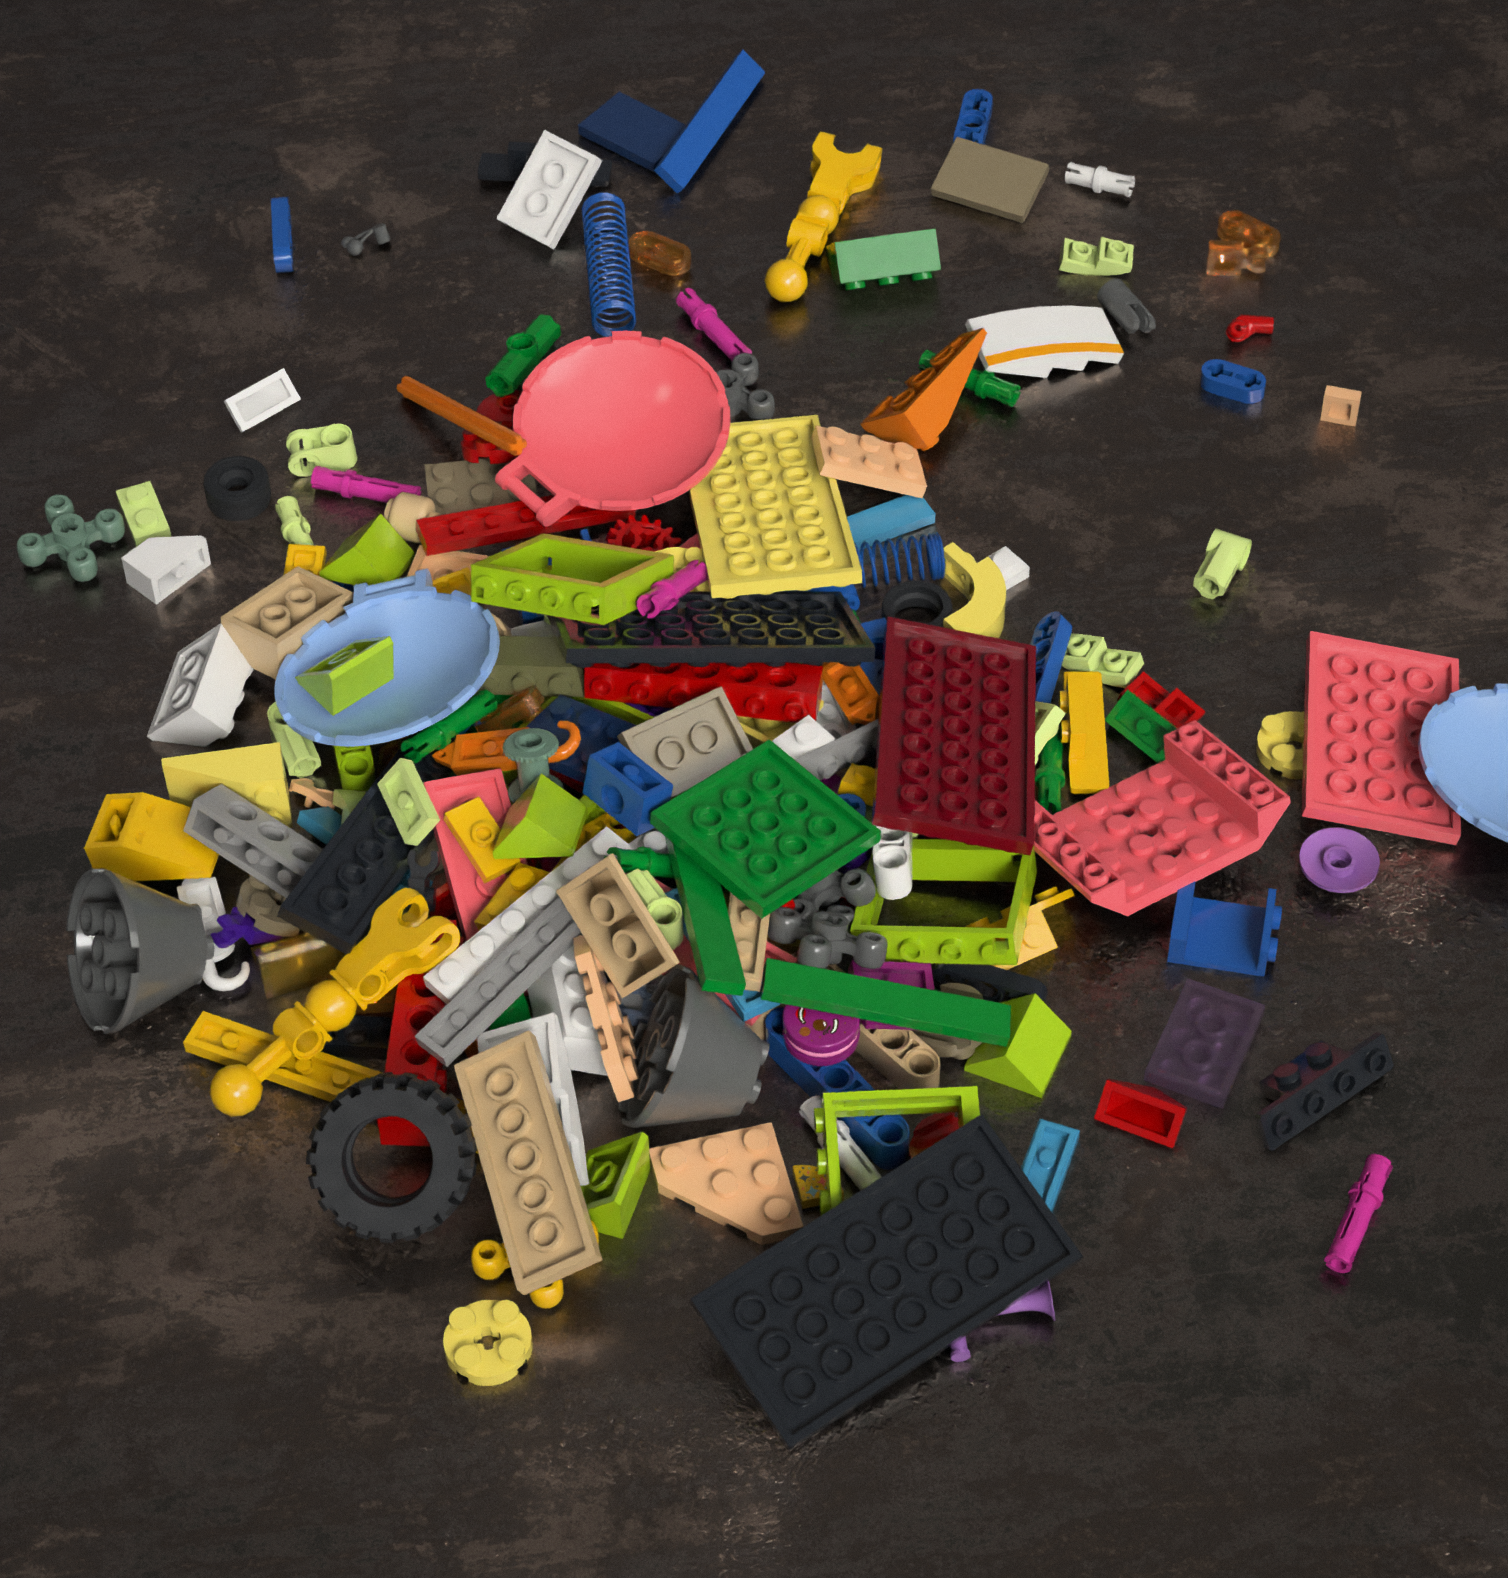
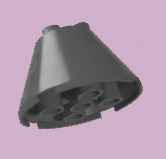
(131, 949)
(692, 1057)

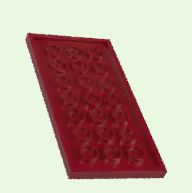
(956, 737)

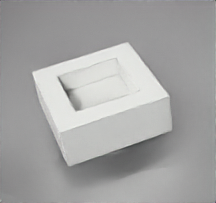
(1011, 566)

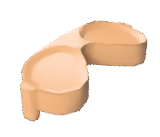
(306, 787)

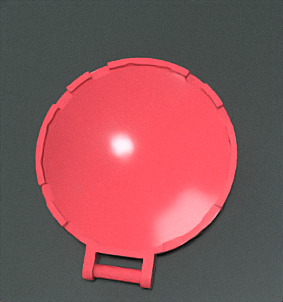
(617, 425)

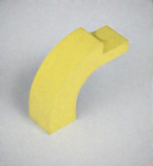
(984, 589)

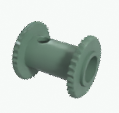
(530, 751)

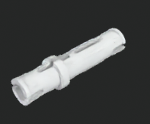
(850, 1155)

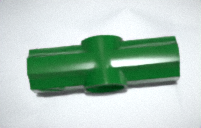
(522, 355)

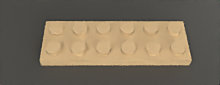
(527, 1163)

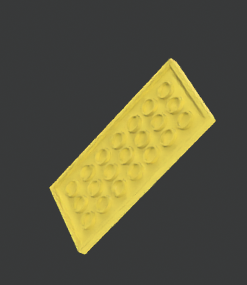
(771, 516)

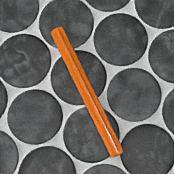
(462, 416)

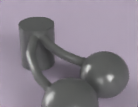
(355, 246)

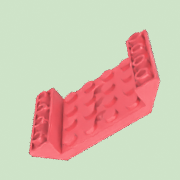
(1195, 803)

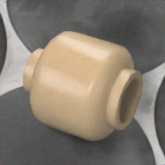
(404, 512)

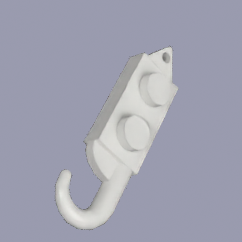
(207, 895)

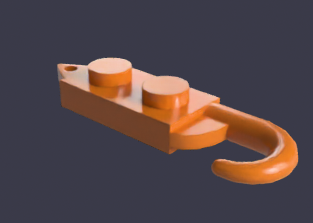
(852, 692)
(484, 750)

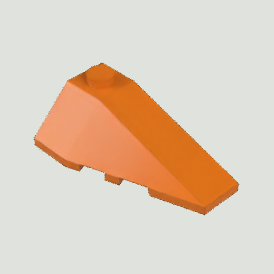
(931, 396)

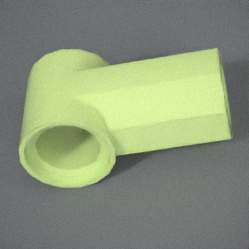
(1222, 559)
(297, 752)
(661, 908)

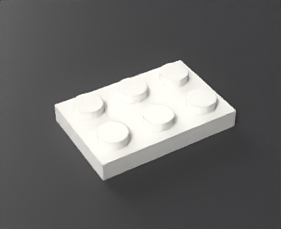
(549, 189)

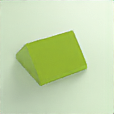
(370, 555)
(350, 673)
(541, 823)
(1032, 1051)
(616, 1182)

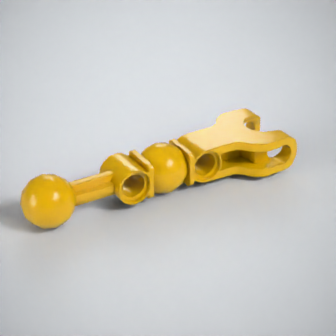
(834, 180)
(389, 953)

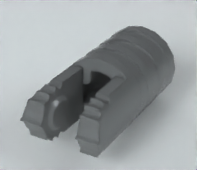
(1125, 307)

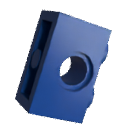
(625, 787)

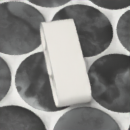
(893, 863)

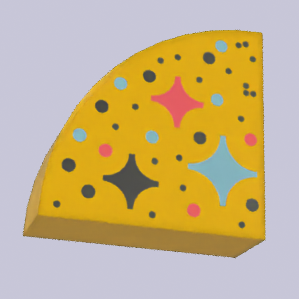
(809, 1185)

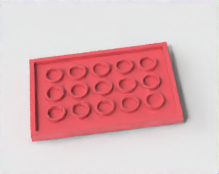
(1364, 734)

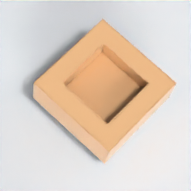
(1340, 405)

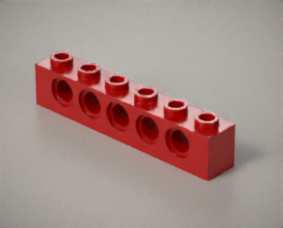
(753, 690)
(412, 1011)

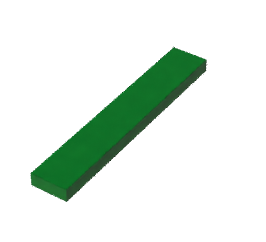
(707, 926)
(886, 1002)

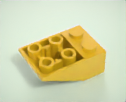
(146, 840)

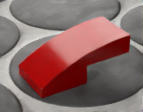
(1173, 706)

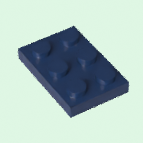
(595, 726)

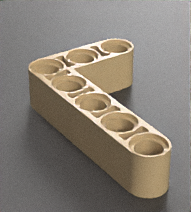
(897, 1064)

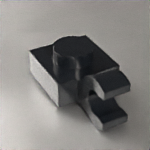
(419, 878)

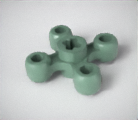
(70, 537)

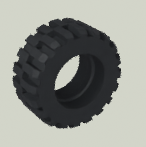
(345, 1191)

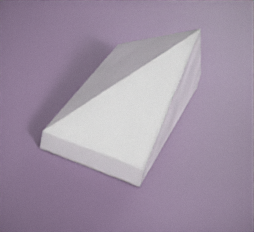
(262, 400)

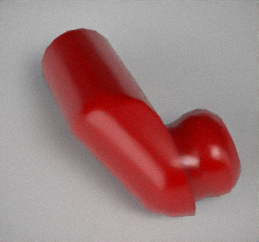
(1247, 325)

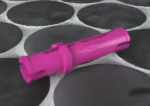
(705, 318)
(353, 484)
(668, 591)
(1364, 1198)

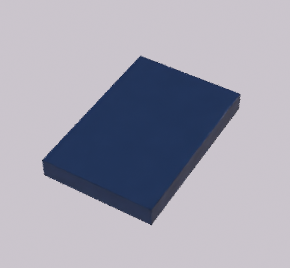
(632, 130)

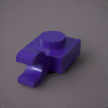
(236, 927)

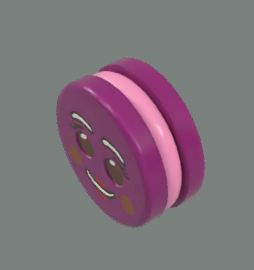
(819, 1036)

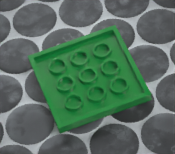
(765, 828)

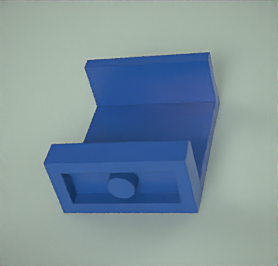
(1223, 933)

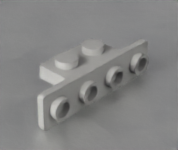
(841, 752)

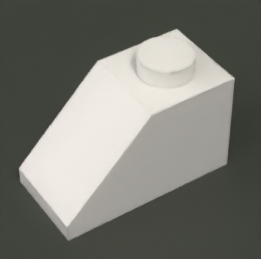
(165, 564)

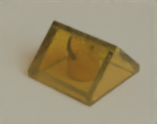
(293, 963)

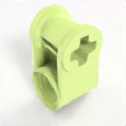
(322, 446)

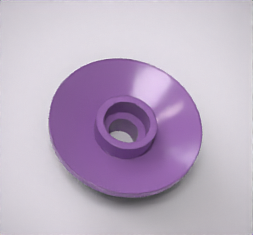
(1340, 848)

